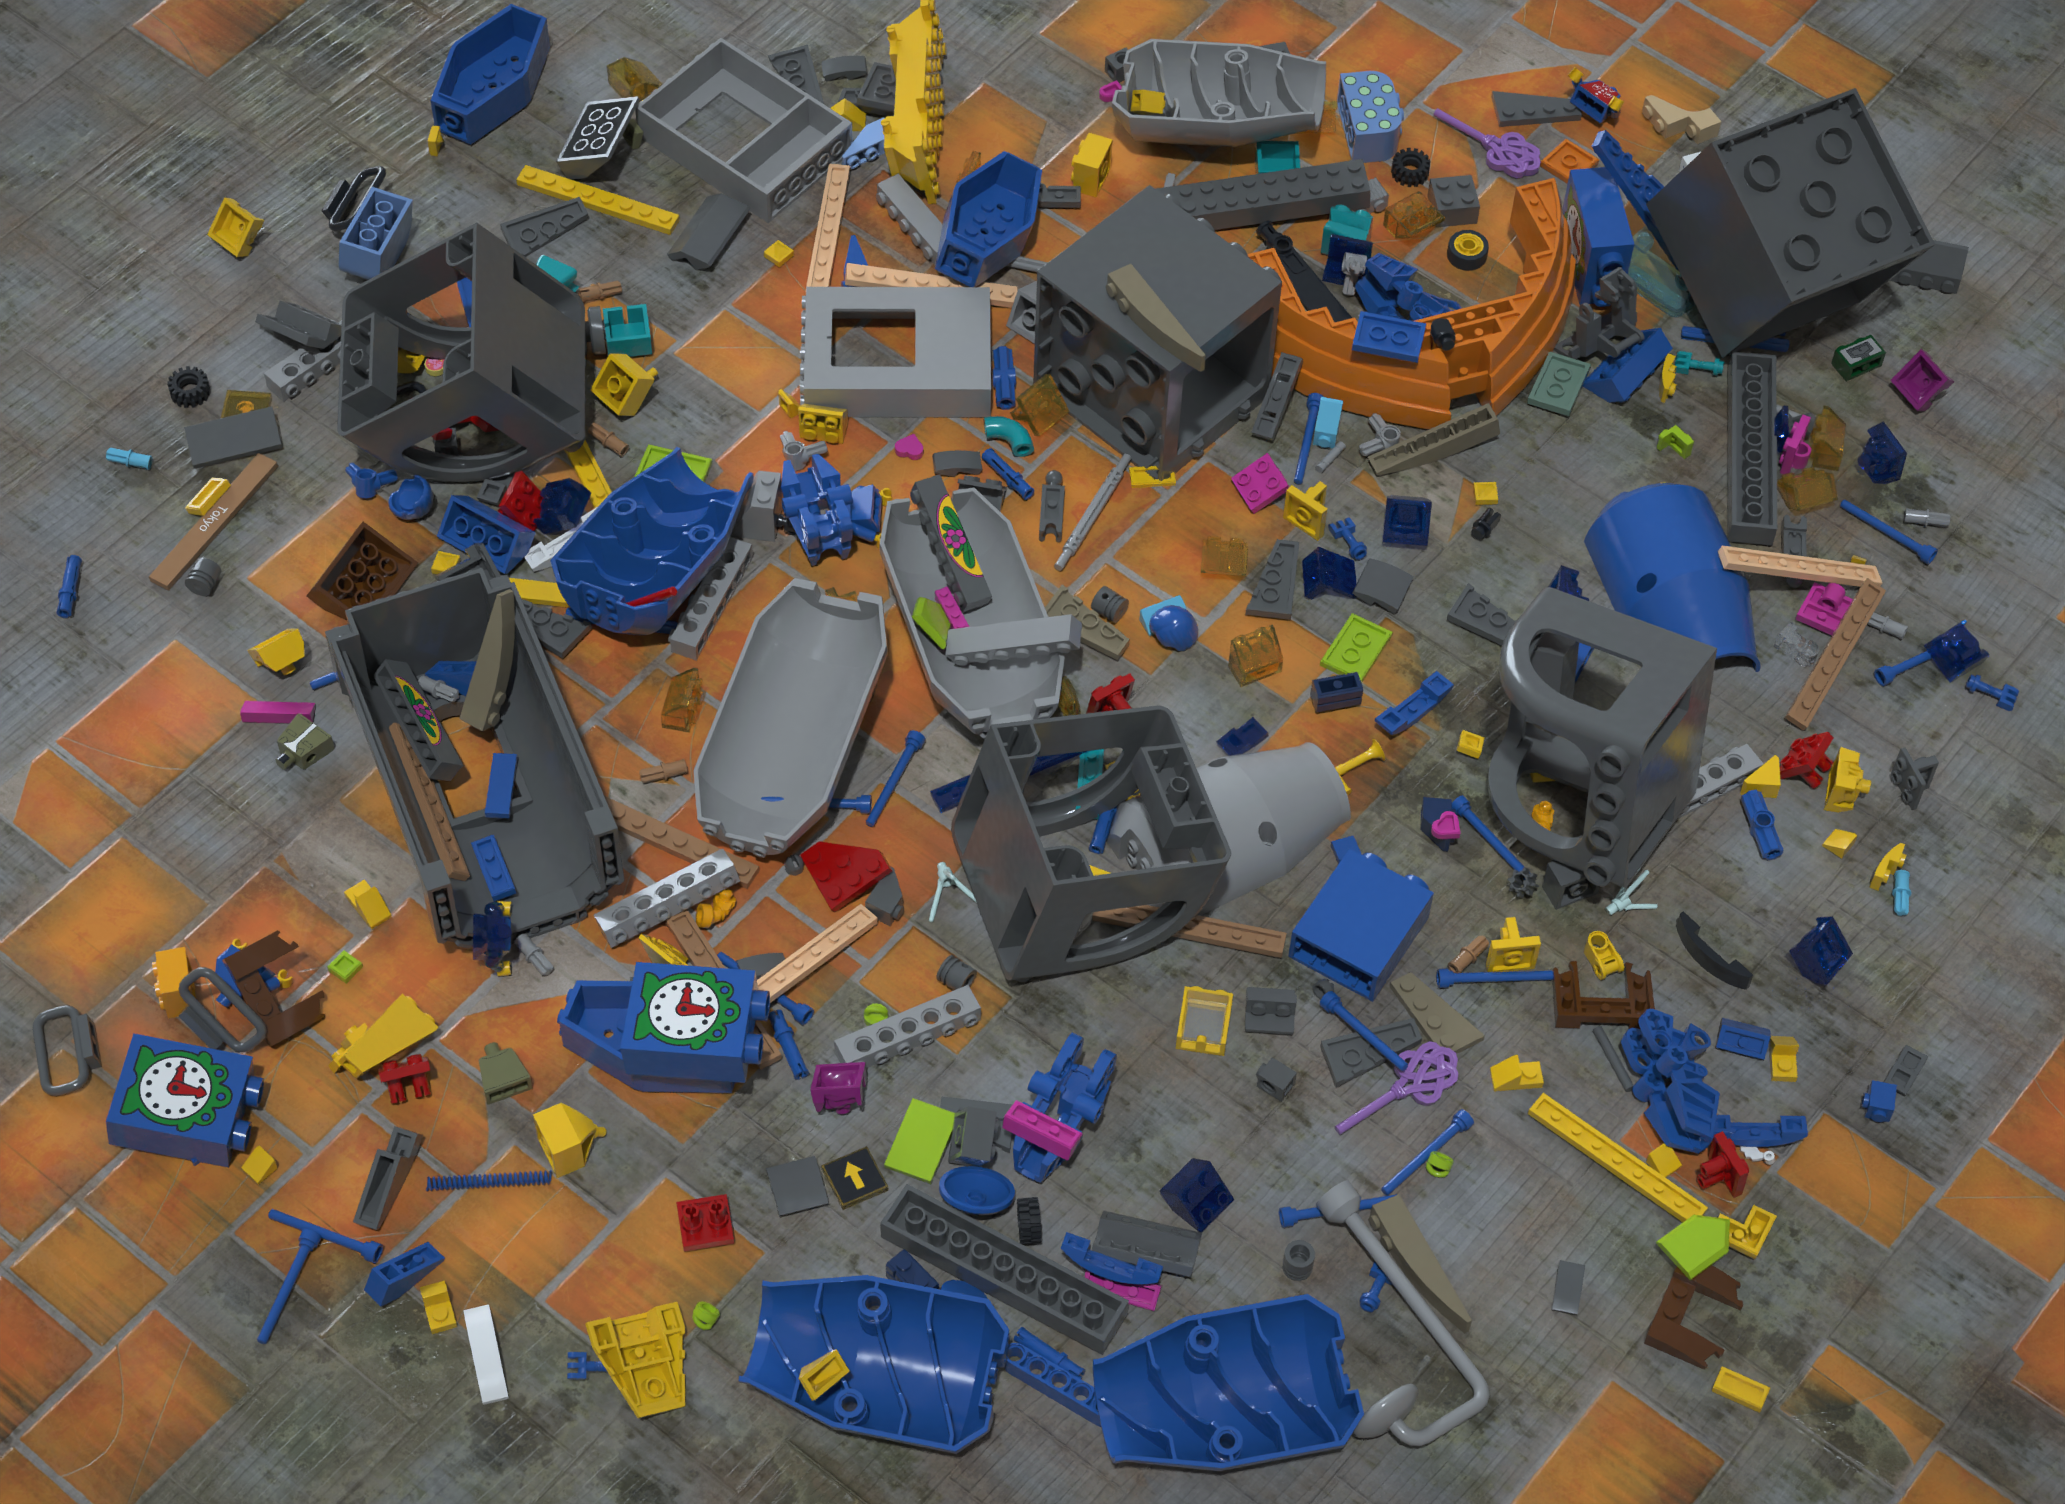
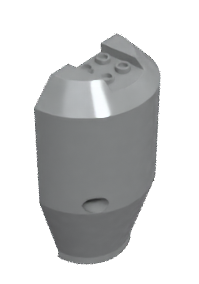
(1220, 93)
(1270, 810)

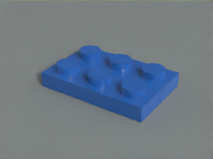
(1389, 336)

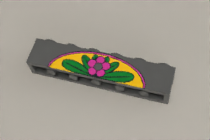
(950, 543)
(418, 720)

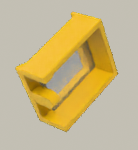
(1204, 1020)

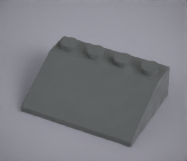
(595, 136)

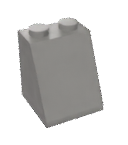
(1023, 312)
(760, 508)

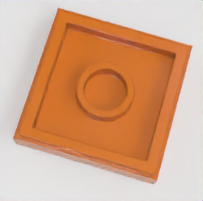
(1567, 157)

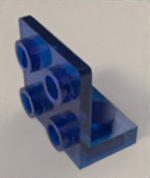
(1337, 248)
(1328, 571)

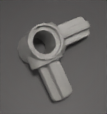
(1353, 266)
(1385, 436)
(797, 452)

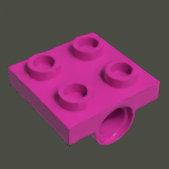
(1797, 451)
(1260, 483)
(1824, 607)

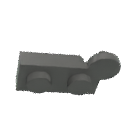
(1059, 196)

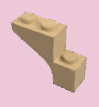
(1673, 120)

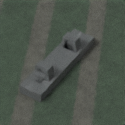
(1277, 396)

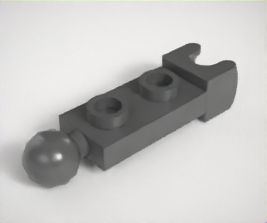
(1052, 506)
(1794, 543)

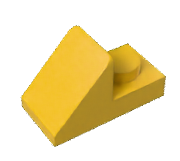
(368, 903)
(1783, 1058)
(1515, 1075)
(438, 1307)

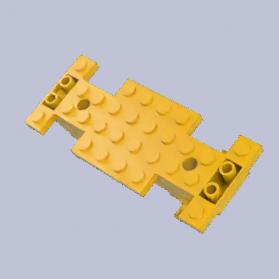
(914, 131)

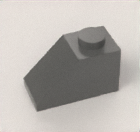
(886, 899)

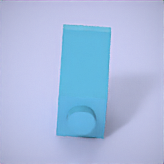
(1328, 422)

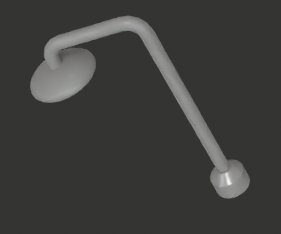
(1342, 1206)

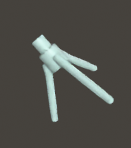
(946, 879)
(1622, 900)

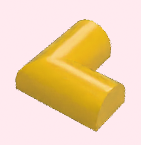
(1751, 1235)

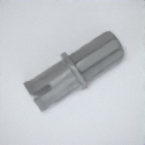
(1926, 517)
(1888, 625)
(438, 689)
(533, 954)

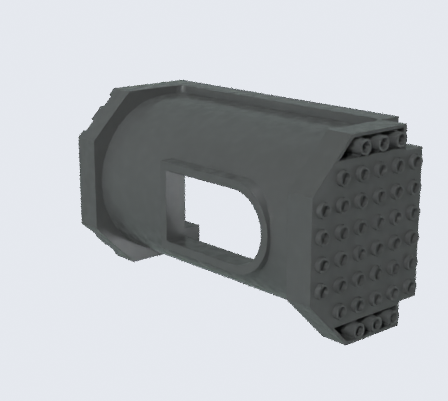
(559, 829)

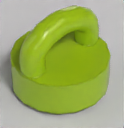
(875, 1013)
(1441, 1161)
(707, 1313)

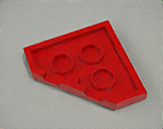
(844, 870)

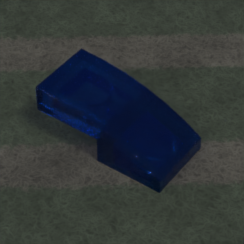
(1781, 427)
(1242, 739)

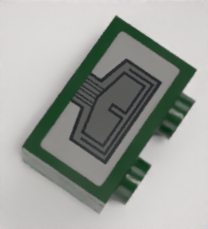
(1858, 357)

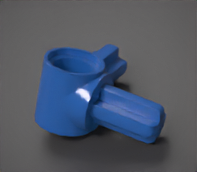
(369, 481)

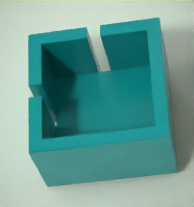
(1276, 156)
(628, 338)

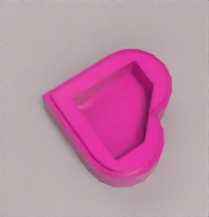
(1107, 91)
(909, 447)
(1446, 827)

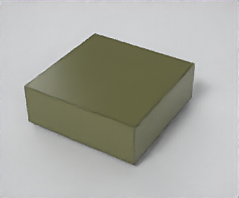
(633, 134)

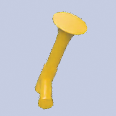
(1374, 751)

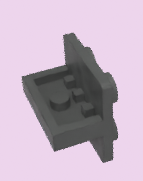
(991, 490)
(1913, 776)
(1270, 1010)

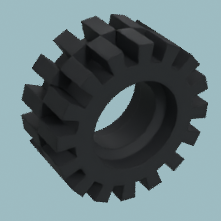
(1411, 158)
(192, 396)
(1029, 1220)

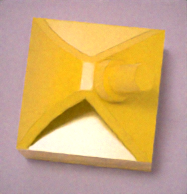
(623, 384)
(565, 1137)

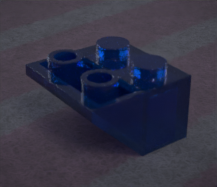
(1197, 1194)

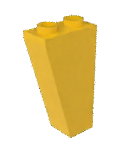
(390, 1035)

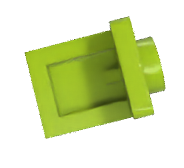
(1677, 440)

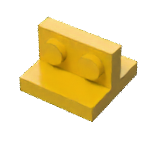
(1307, 509)
(1511, 951)

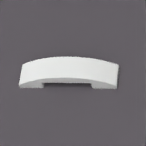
(540, 555)
(485, 1354)

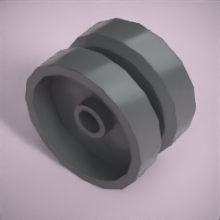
(595, 331)

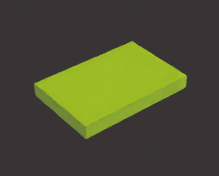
(699, 465)
(1356, 647)
(921, 1141)

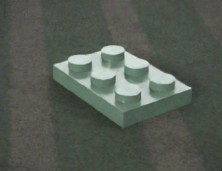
(1559, 383)

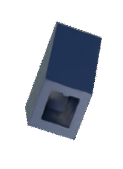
(1430, 812)

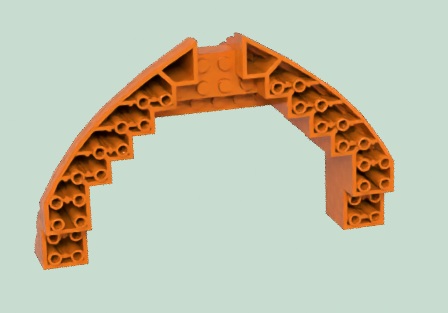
(1495, 343)

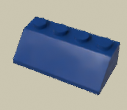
(1623, 374)
(473, 522)

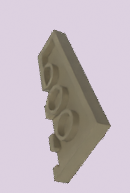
(1094, 630)
(1434, 1016)

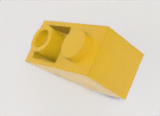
(1147, 102)

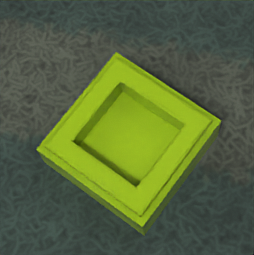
(345, 966)

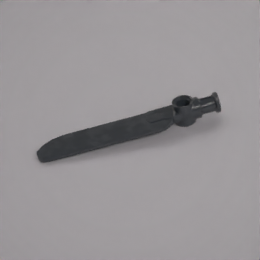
(1305, 282)

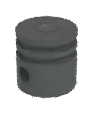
(203, 576)
(1109, 604)
(956, 973)
(1298, 1260)

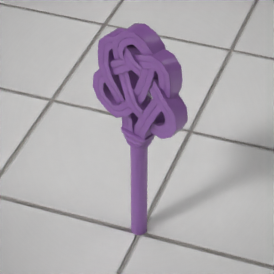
(1506, 154)
(1416, 1090)

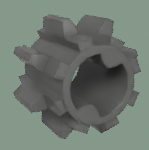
(1529, 883)

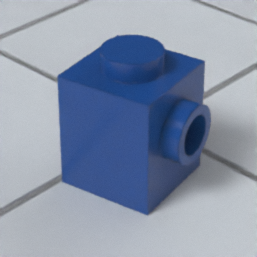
(1879, 1101)

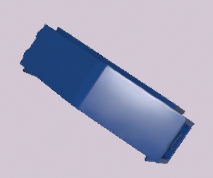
(484, 59)
(973, 210)
(602, 1008)

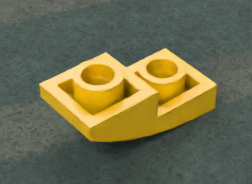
(1666, 385)
(1888, 866)
(351, 1037)

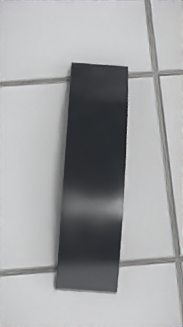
(1732, 974)

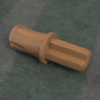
(599, 290)
(608, 439)
(663, 771)
(1468, 954)

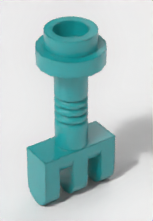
(1685, 362)

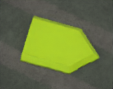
(932, 620)
(1697, 1243)

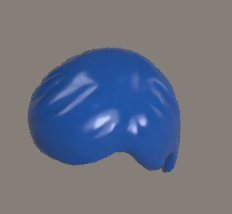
(412, 499)
(1174, 627)

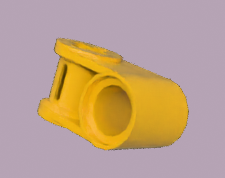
(1604, 959)

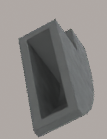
(387, 1177)

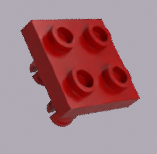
(521, 501)
(1112, 696)
(1805, 756)
(392, 1072)
(1724, 1166)
(705, 1222)

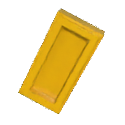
(1141, 479)
(207, 496)
(1740, 1389)

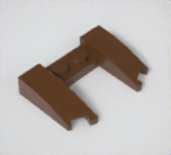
(243, 970)
(1572, 1009)
(1668, 1334)

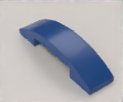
(1415, 706)
(1763, 1134)
(1108, 1267)

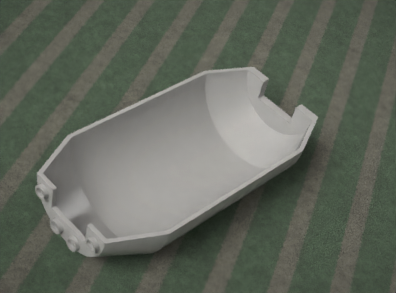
(977, 691)
(789, 717)

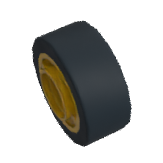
(1467, 250)

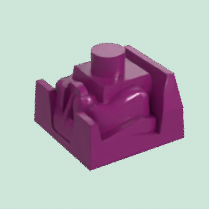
(1921, 380)
(838, 1086)

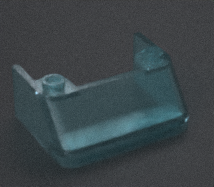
(1657, 279)

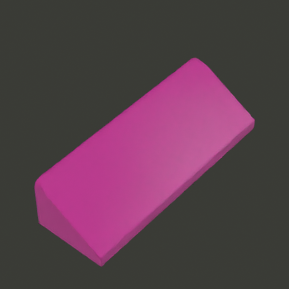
(275, 711)
(1041, 1130)
(1138, 1294)

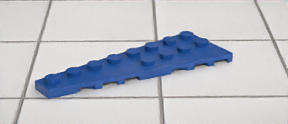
(1632, 180)

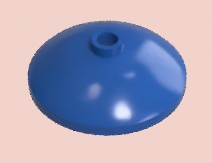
(976, 1190)

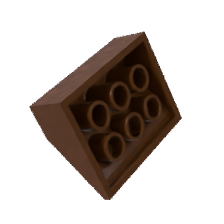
(362, 572)

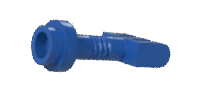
(1357, 549)
(2006, 696)
(1370, 1300)
(582, 1366)

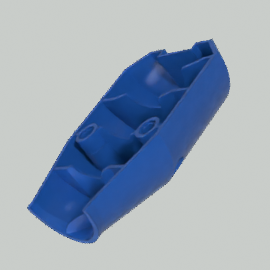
(645, 538)
(1664, 567)
(914, 1363)
(1250, 1397)

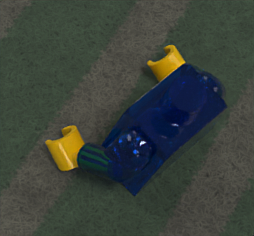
(493, 936)

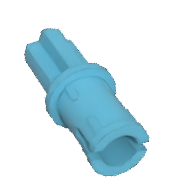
(129, 458)
(1901, 892)

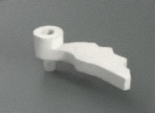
(1755, 1155)

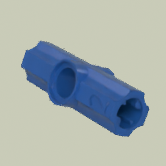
(1004, 377)
(1758, 814)

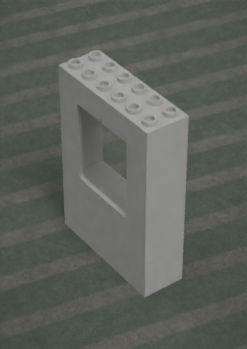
(775, 164)
(950, 352)

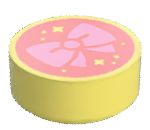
(434, 366)

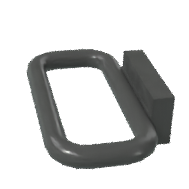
(205, 1025)
(85, 1046)

